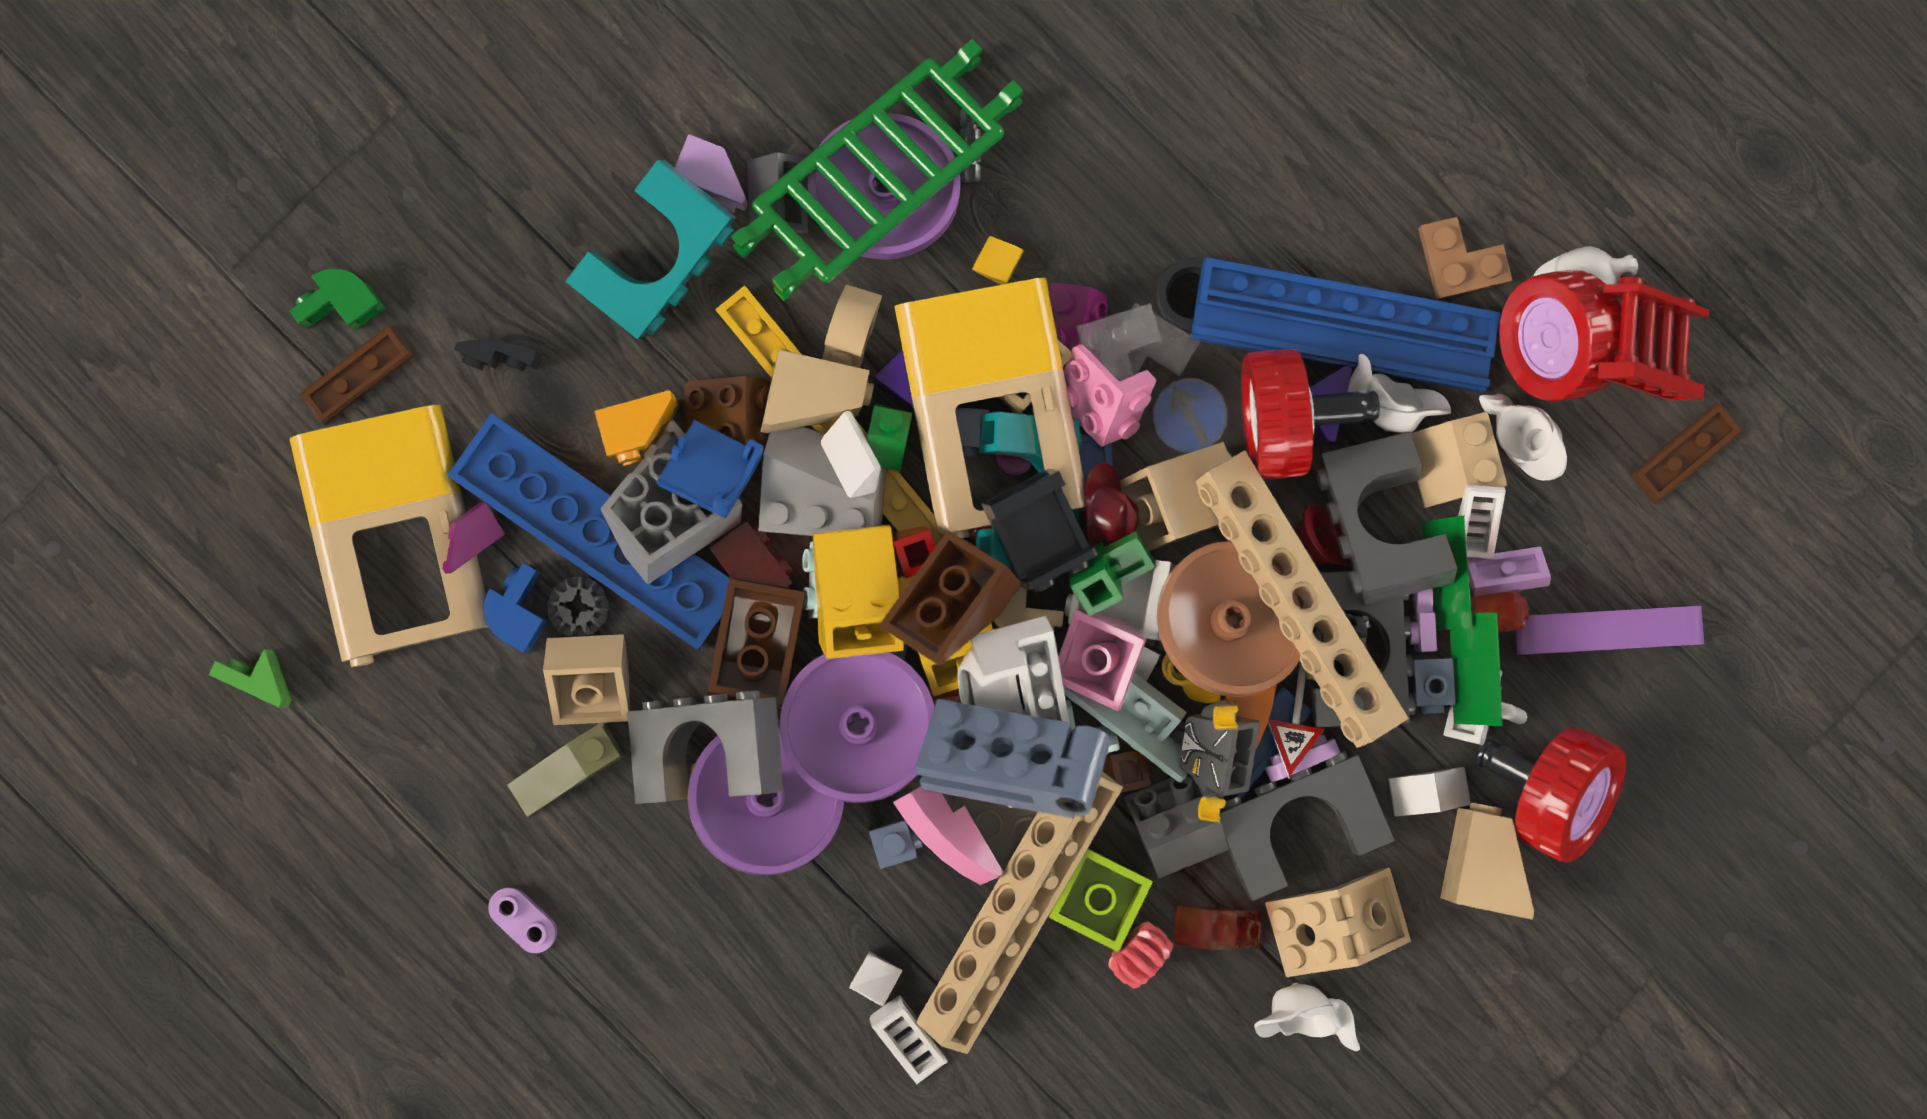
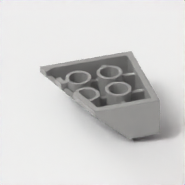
(804, 491)
(655, 524)

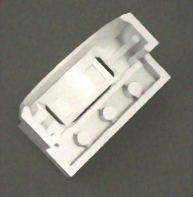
(996, 657)

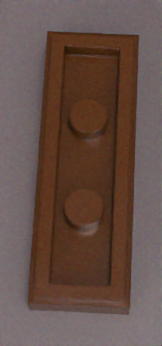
(356, 375)
(1686, 452)

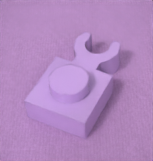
(1423, 625)

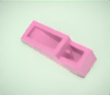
(949, 834)

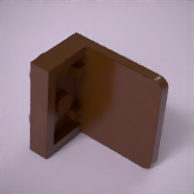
(729, 406)

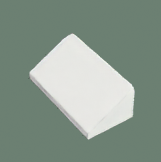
(851, 456)

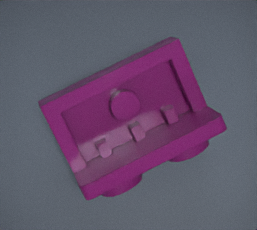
(1073, 307)

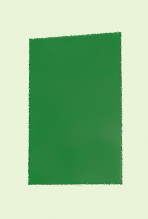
(1453, 600)
(1477, 672)

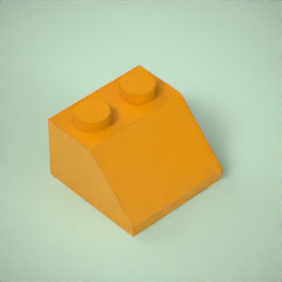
(635, 425)

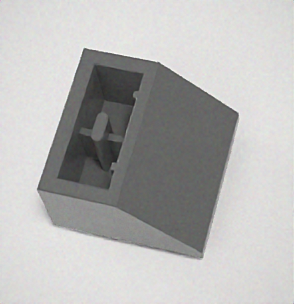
(1171, 826)

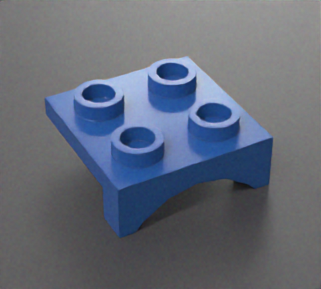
(710, 468)

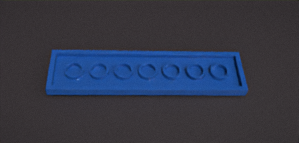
(567, 516)

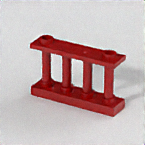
(1640, 371)

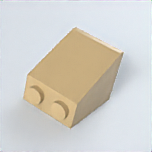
(1170, 497)
(1486, 864)

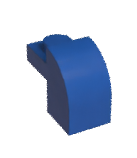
(506, 612)

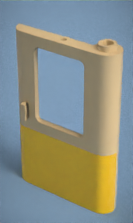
(977, 350)
(375, 477)

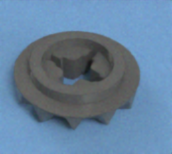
(588, 621)

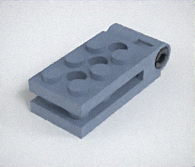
(1012, 759)

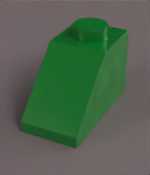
(889, 434)

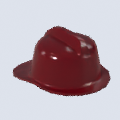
(1107, 509)
(1320, 537)

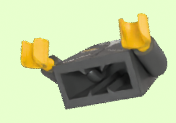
(1217, 754)

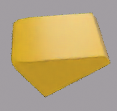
(998, 260)

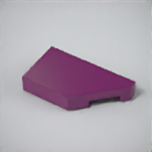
(470, 536)

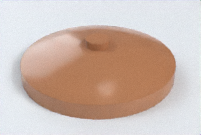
(1221, 627)

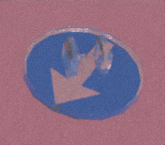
(1189, 415)

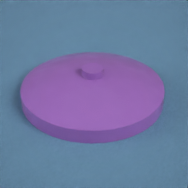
(920, 227)
(856, 725)
(763, 830)

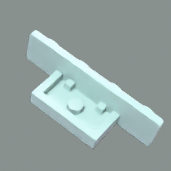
(1143, 723)

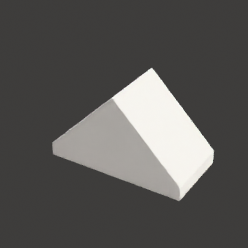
(1429, 792)

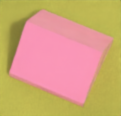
(1100, 657)

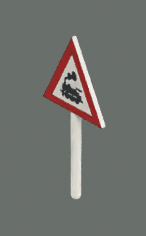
(1292, 738)

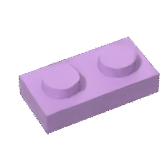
(1508, 571)

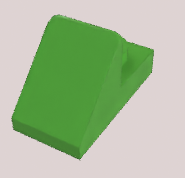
(264, 682)

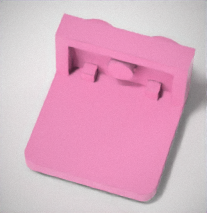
(1102, 403)

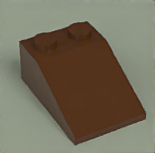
(950, 599)
(756, 641)

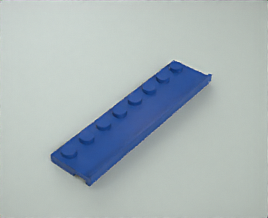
(1338, 321)

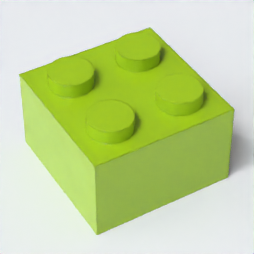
(1101, 899)

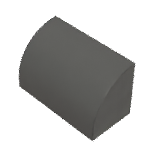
(764, 173)

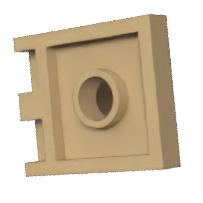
(1341, 924)

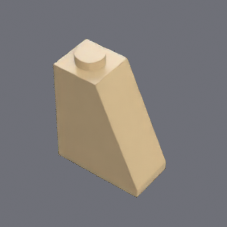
(813, 392)

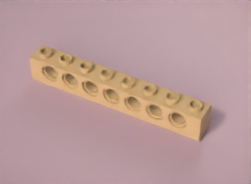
(1319, 609)
(1011, 921)

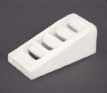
(1482, 546)
(889, 1013)

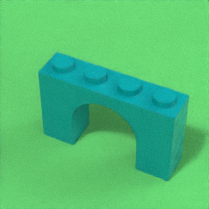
(699, 227)
(1011, 436)

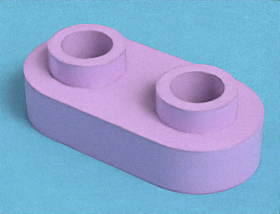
(1321, 751)
(524, 917)

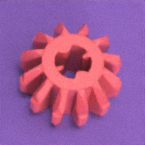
(1141, 955)

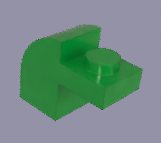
(339, 291)
(1115, 565)

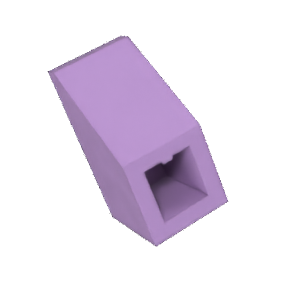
(712, 172)

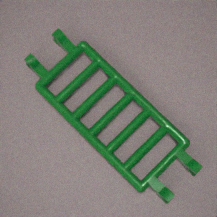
(810, 263)

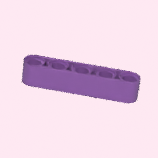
(1611, 630)

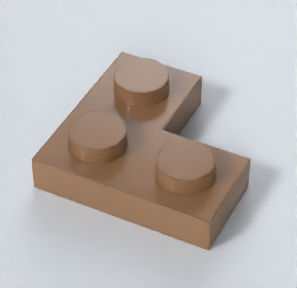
(1455, 270)

